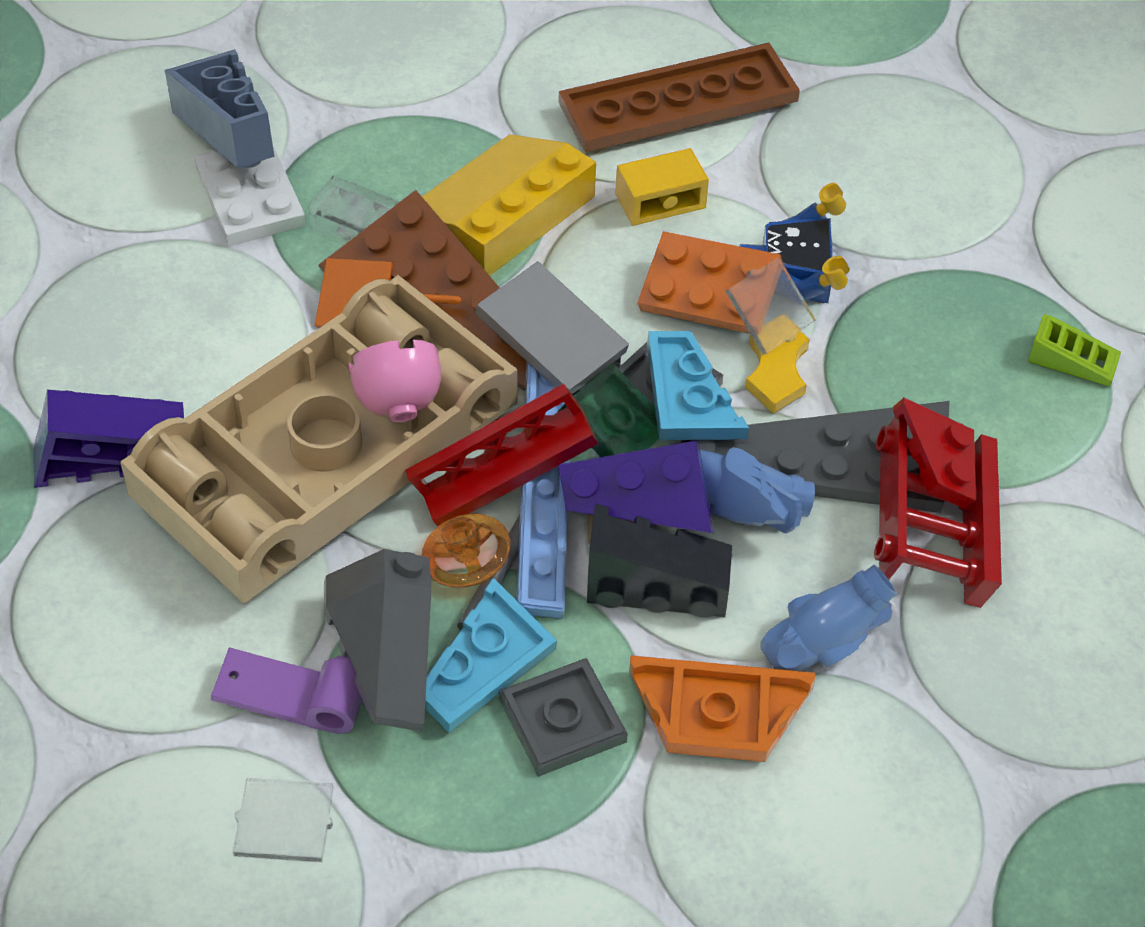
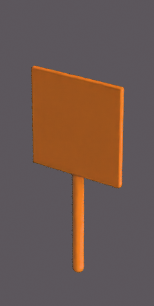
(346, 276)

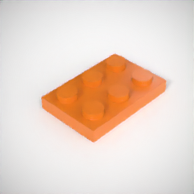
(692, 277)

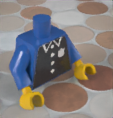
(807, 246)

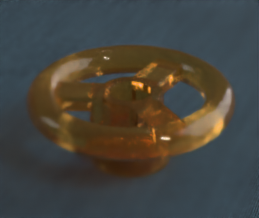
(462, 541)

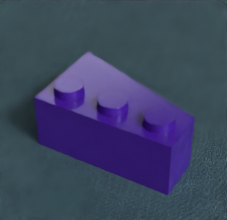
(92, 432)
(649, 483)

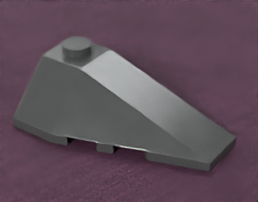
(384, 630)

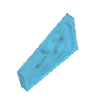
(686, 393)
(488, 654)

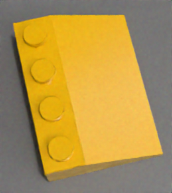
(513, 196)

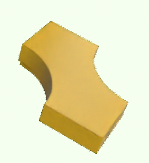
(776, 377)

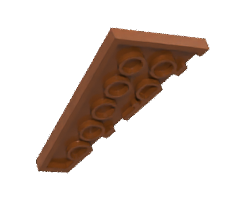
(434, 264)

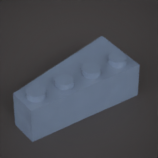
(222, 107)

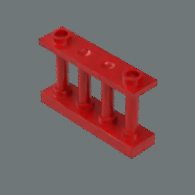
(978, 533)

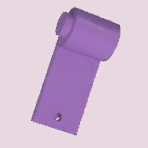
(291, 692)

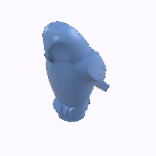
(755, 493)
(830, 623)

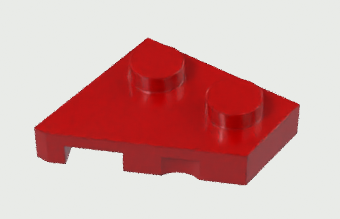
(942, 452)

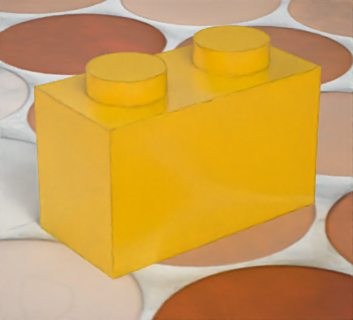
(661, 186)

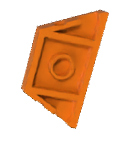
(719, 706)

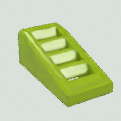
(1053, 346)

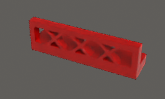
(506, 460)

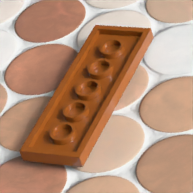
(677, 97)

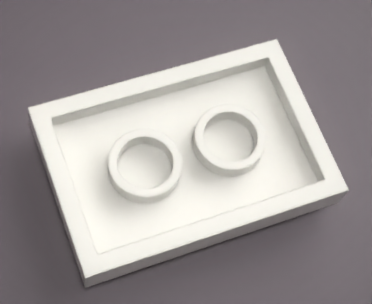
(249, 200)

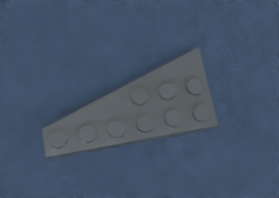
(831, 452)

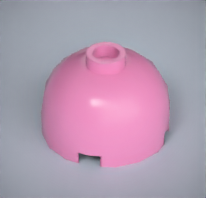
(396, 380)

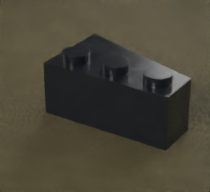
(656, 569)

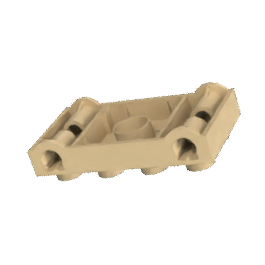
(295, 453)

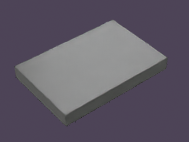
(551, 328)

